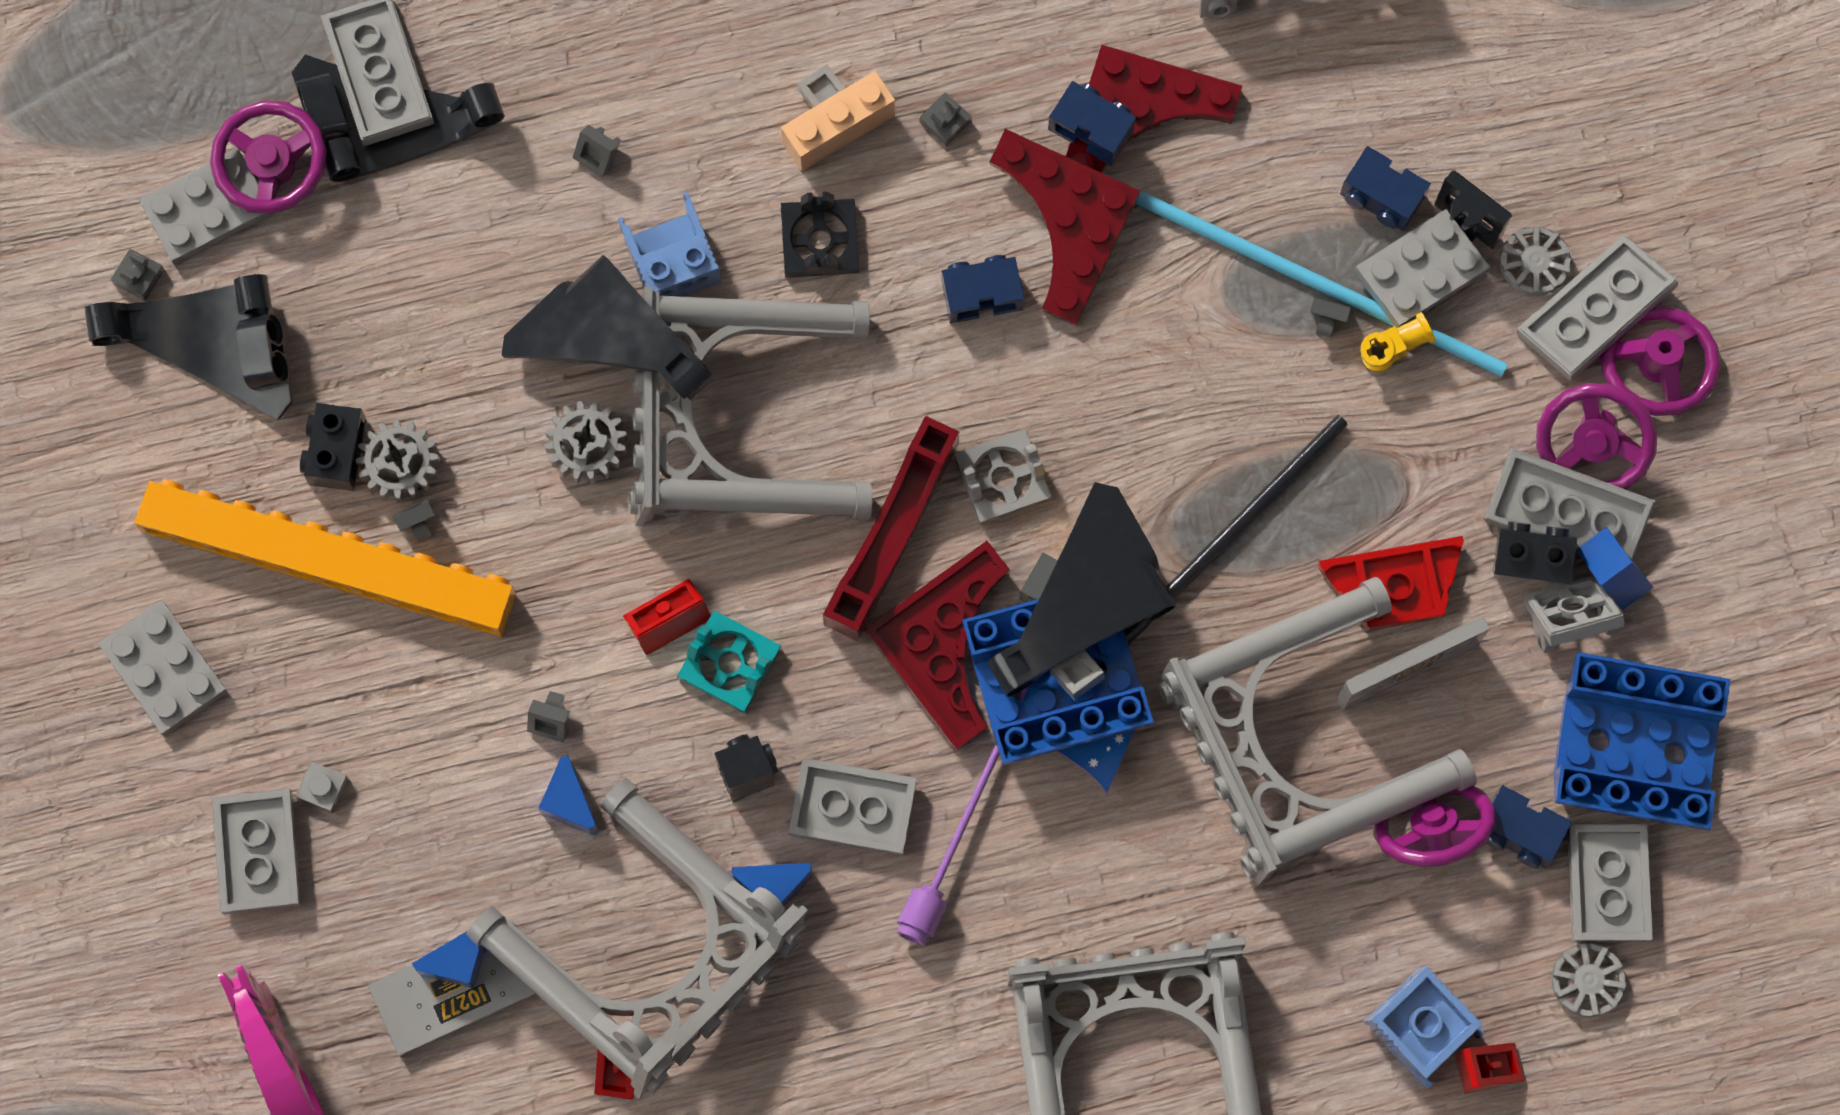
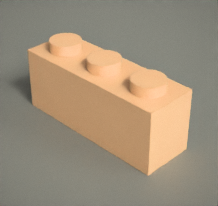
(838, 121)

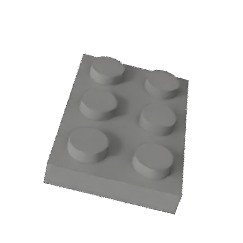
(194, 212)
(1421, 269)
(162, 667)
(852, 806)
(256, 851)
(1609, 883)

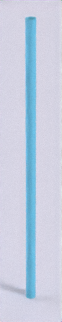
(1307, 277)

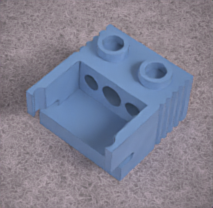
(673, 255)
(1423, 1023)

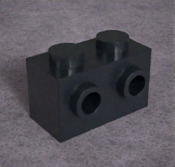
(333, 446)
(1535, 554)
(746, 766)

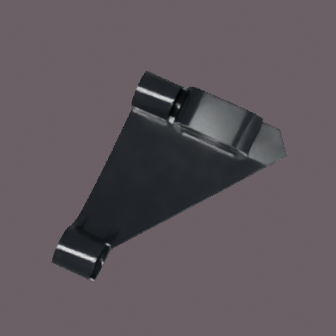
(347, 158)
(607, 324)
(214, 334)
(1096, 589)

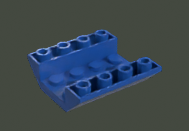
(1640, 714)
(1050, 716)

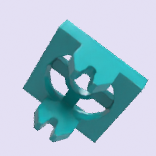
(721, 625)

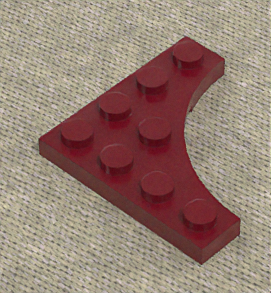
(1155, 95)
(1081, 214)
(927, 641)

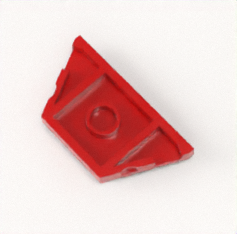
(1413, 575)

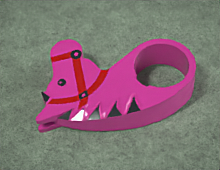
(268, 1048)

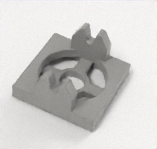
(1016, 442)
(1582, 591)

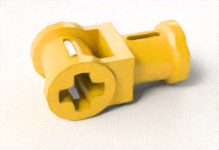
(1397, 343)

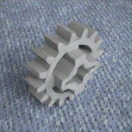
(601, 445)
(384, 465)

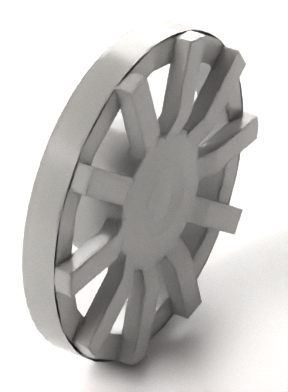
(1535, 260)
(1588, 980)

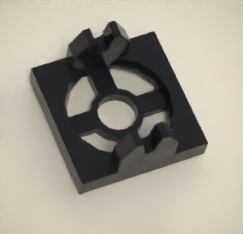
(1471, 208)
(820, 262)

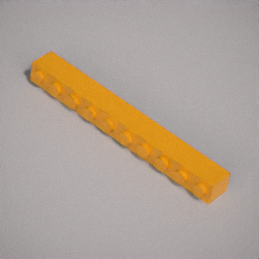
(326, 558)

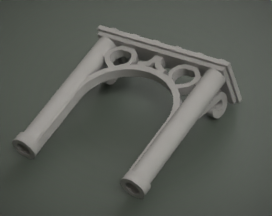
(733, 492)
(1341, 817)
(1224, 984)
(642, 1058)

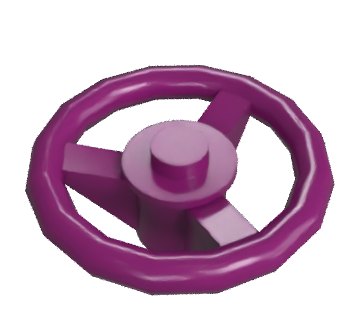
(269, 157)
(1662, 361)
(1598, 432)
(1438, 834)

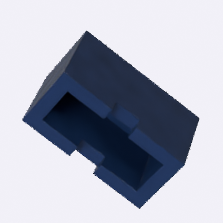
(1093, 120)
(1384, 190)
(982, 287)
(1526, 831)

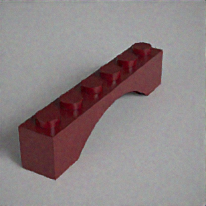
(892, 530)

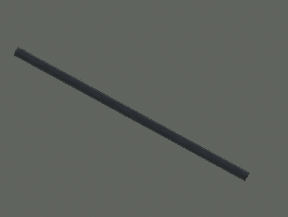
(1246, 516)

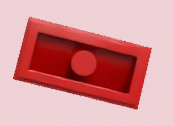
(667, 616)

